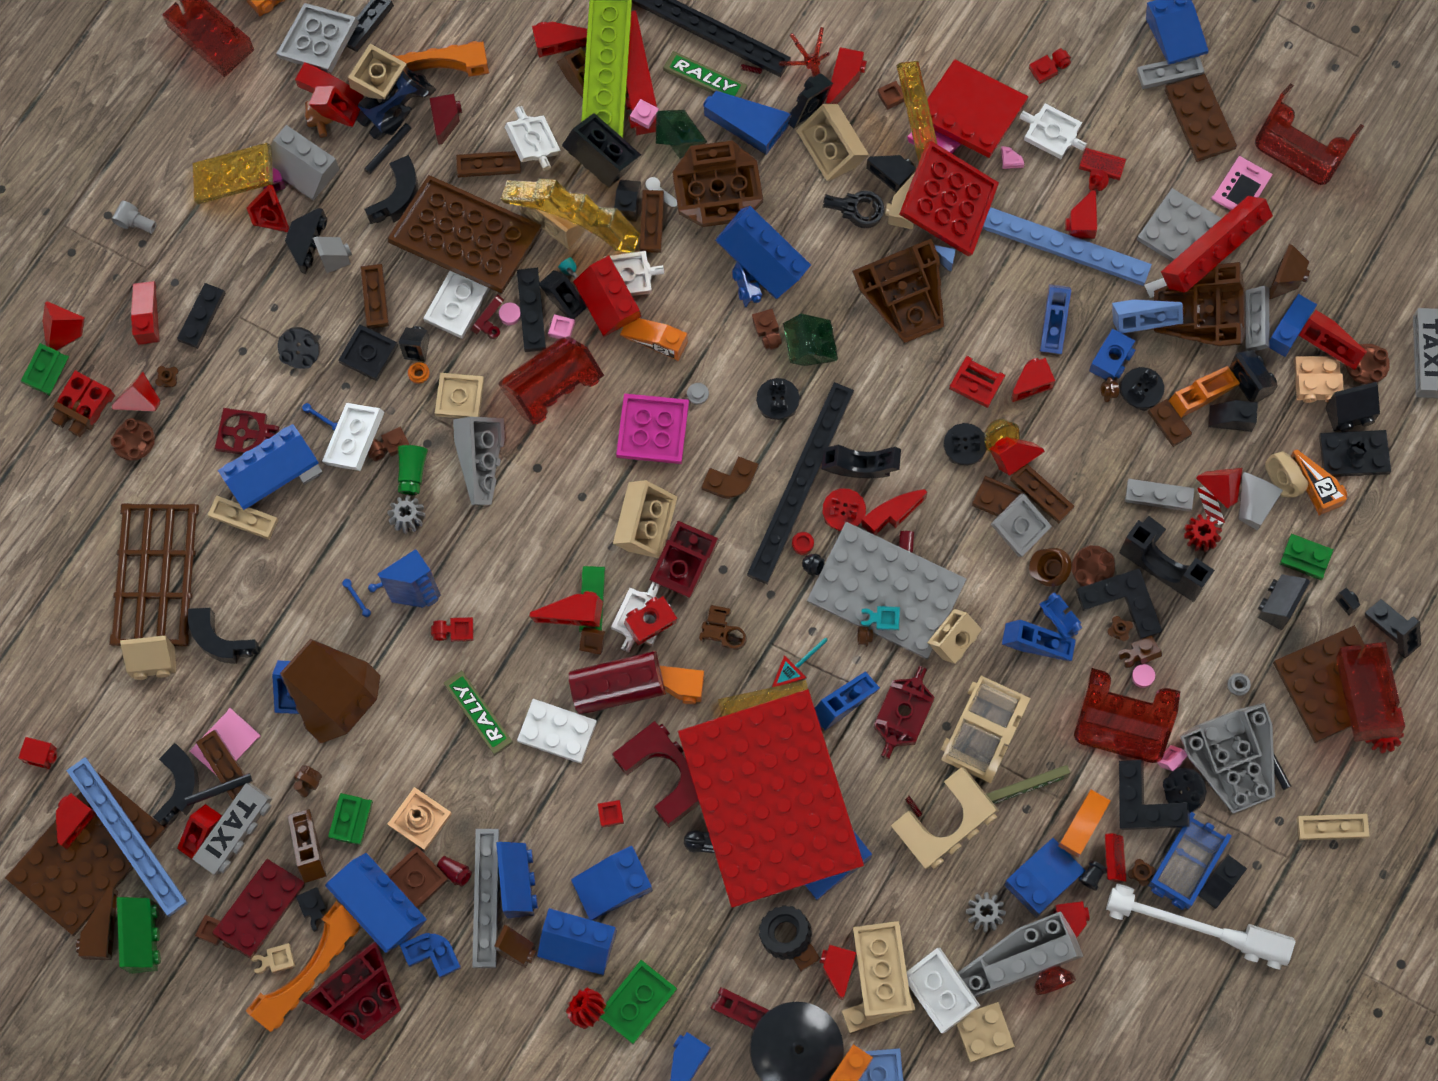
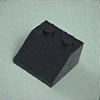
(1253, 376)
(1354, 407)
(1282, 600)

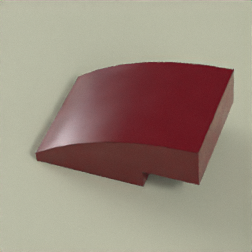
(684, 559)

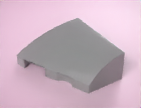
(1256, 500)

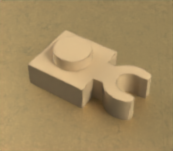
(278, 959)

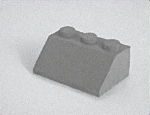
(302, 162)

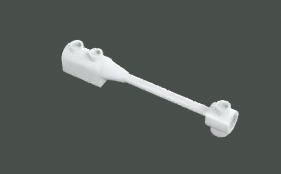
(1254, 942)

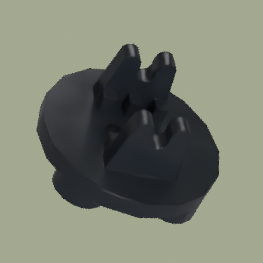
(289, 346)
(1136, 395)
(777, 408)
(955, 445)
(1179, 781)

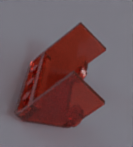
(1299, 150)

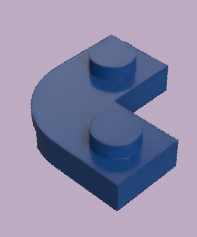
(431, 946)

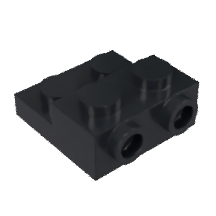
(810, 99)

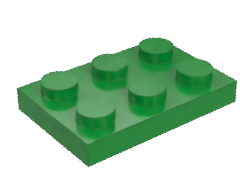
(637, 1001)

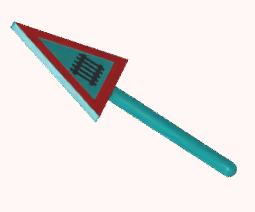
(789, 672)

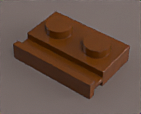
(995, 496)

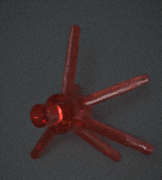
(811, 60)

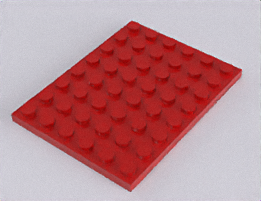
(770, 798)

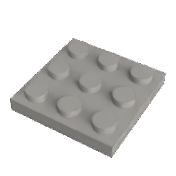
(317, 37)
(1176, 225)

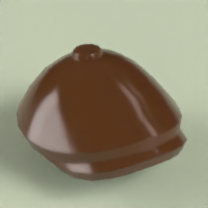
(1050, 566)

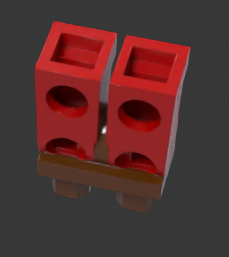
(82, 403)

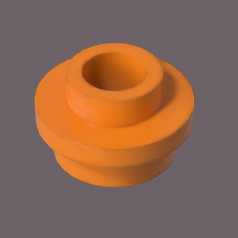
(418, 366)

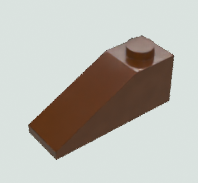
(574, 69)
(306, 846)
(98, 934)
(515, 947)

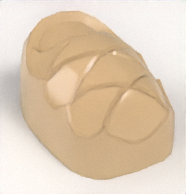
(1286, 474)

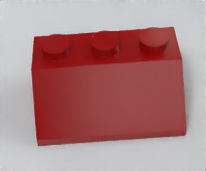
(607, 296)

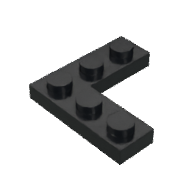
(1133, 588)
(1131, 803)

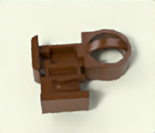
(717, 626)

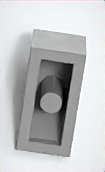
(332, 252)

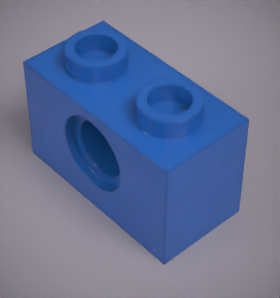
(1116, 344)

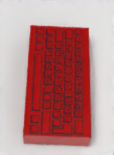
(1102, 161)
(1115, 857)

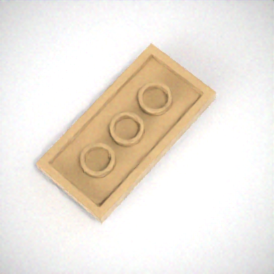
(882, 970)

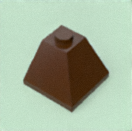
(1290, 273)

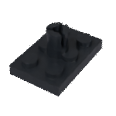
(1355, 453)

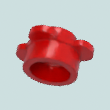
(1098, 180)

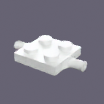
(1052, 131)
(532, 138)
(636, 271)
(633, 600)

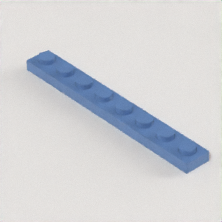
(1067, 246)
(127, 837)

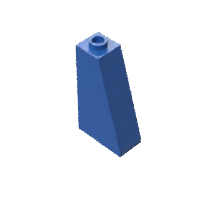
(747, 120)

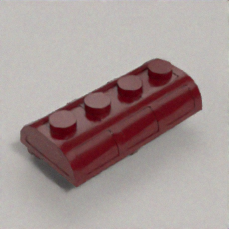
(616, 683)

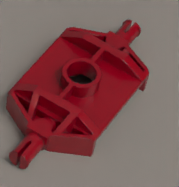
(900, 729)

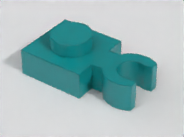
(886, 618)

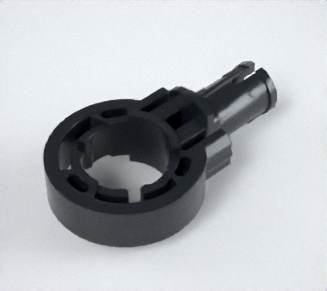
(849, 209)

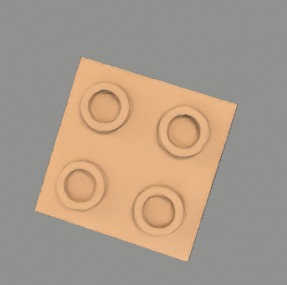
(419, 819)

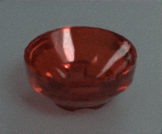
(1053, 979)

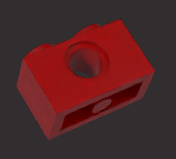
(643, 631)

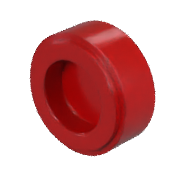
(802, 543)

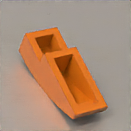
(1203, 391)
(1084, 823)

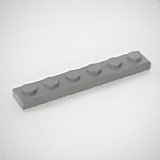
(485, 899)

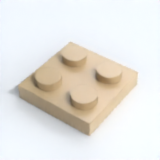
(459, 395)
(984, 1033)

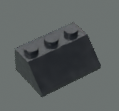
(601, 150)

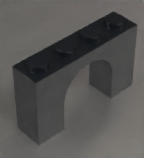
(1185, 579)

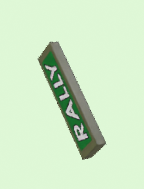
(703, 76)
(478, 712)
(1029, 784)

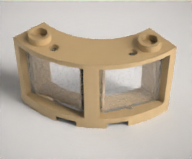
(983, 726)

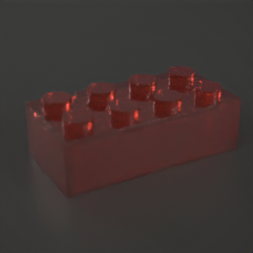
(209, 34)
(1370, 692)

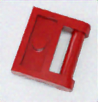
(975, 387)

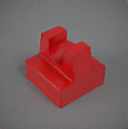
(610, 813)

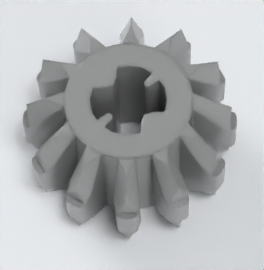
(405, 507)
(983, 904)

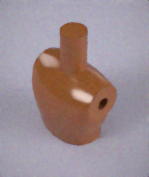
(314, 119)

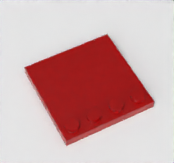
(974, 108)
(949, 198)

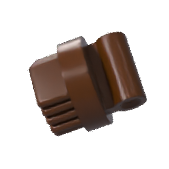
(306, 779)

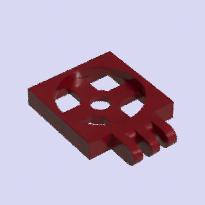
(259, 436)

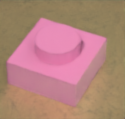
(644, 114)
(1172, 758)

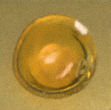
(1000, 429)

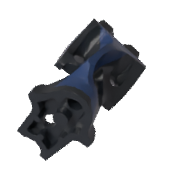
(383, 114)

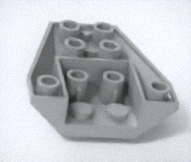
(1235, 756)

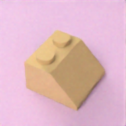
(376, 73)
(149, 657)

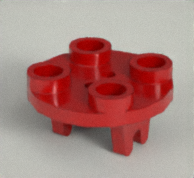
(834, 507)

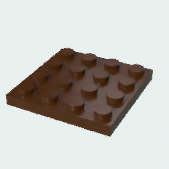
(1316, 685)

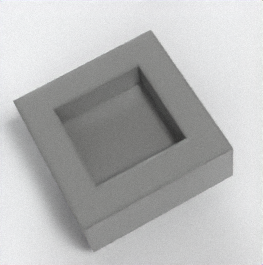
(311, 474)

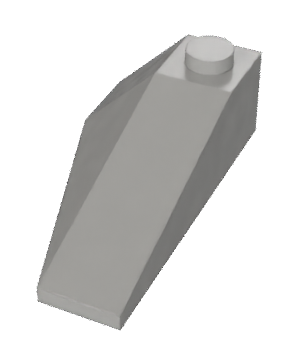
(478, 450)

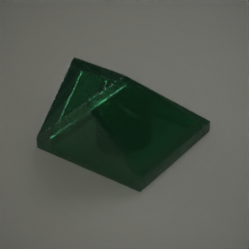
(678, 131)

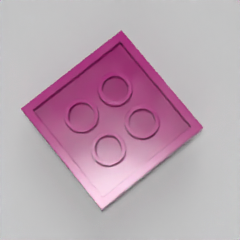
(652, 428)

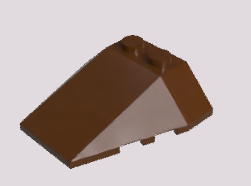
(905, 290)
(1210, 308)
(330, 689)

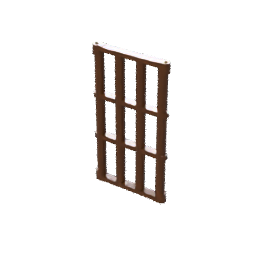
(166, 554)

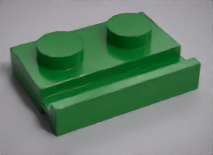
(44, 369)
(1306, 556)
(350, 819)

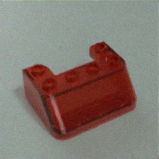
(549, 376)
(1125, 723)

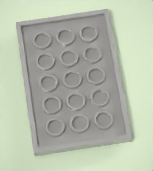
(873, 573)

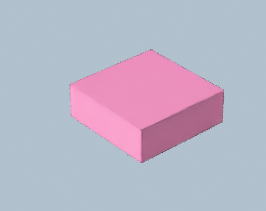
(561, 327)

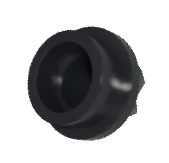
(813, 564)

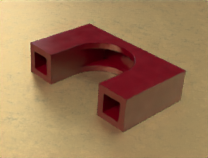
(655, 743)

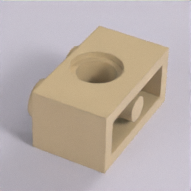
(954, 636)

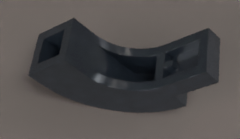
(403, 194)
(860, 464)
(202, 628)
(185, 784)

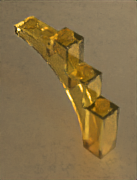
(577, 208)

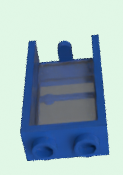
(1188, 863)

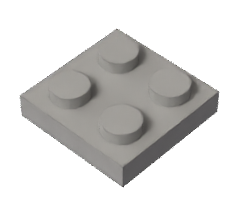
(1021, 525)

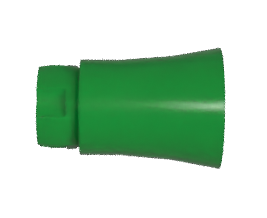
(411, 468)

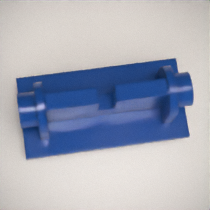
(747, 291)
(1054, 608)

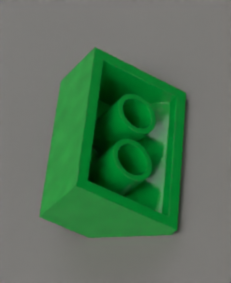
(138, 934)

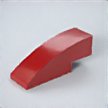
(311, 77)
(893, 511)

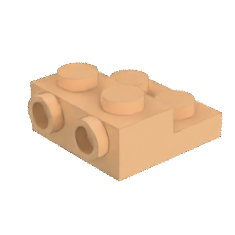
(1317, 378)

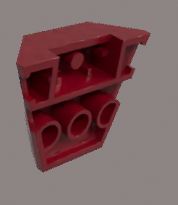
(357, 993)

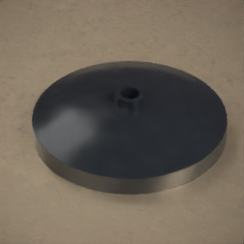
(793, 1025)

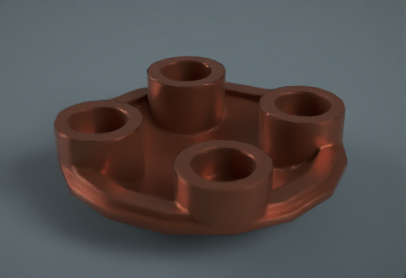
(1373, 365)
(133, 439)
(1092, 565)

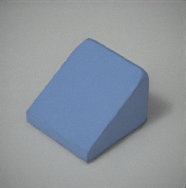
(946, 256)

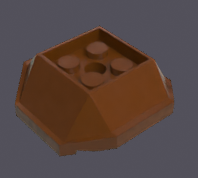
(716, 166)

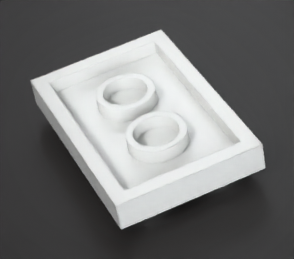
(456, 304)
(353, 436)
(557, 731)
(941, 990)

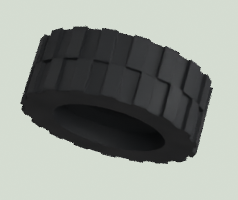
(797, 945)

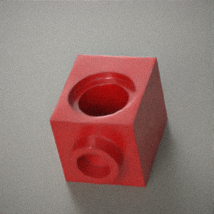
(38, 753)

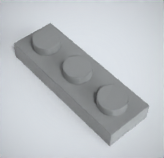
(1162, 73)
(1257, 318)
(1159, 495)

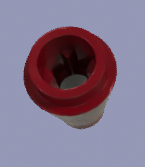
(455, 871)

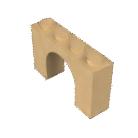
(976, 811)

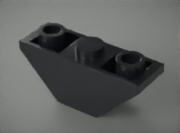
(301, 235)

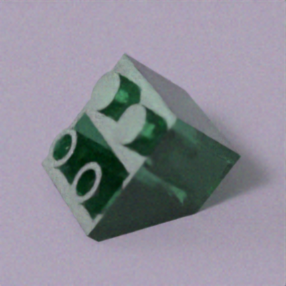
(810, 340)

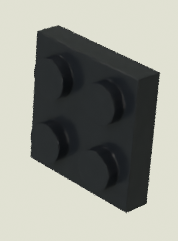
(368, 352)

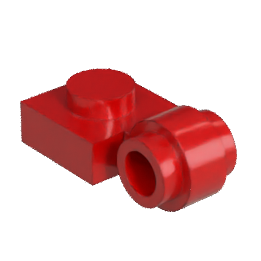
(1045, 68)
(460, 629)

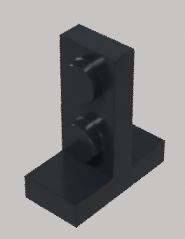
(1402, 631)

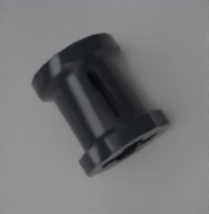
(1093, 875)

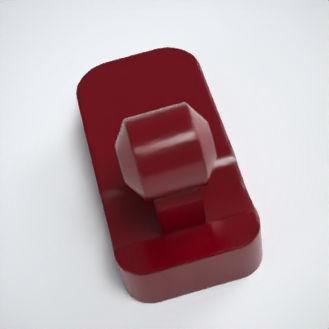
(483, 323)

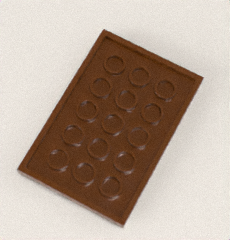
(465, 234)
(74, 879)

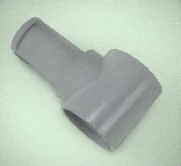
(128, 216)

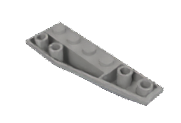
(1023, 955)

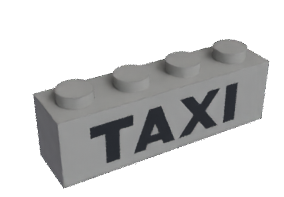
(1426, 352)
(232, 829)

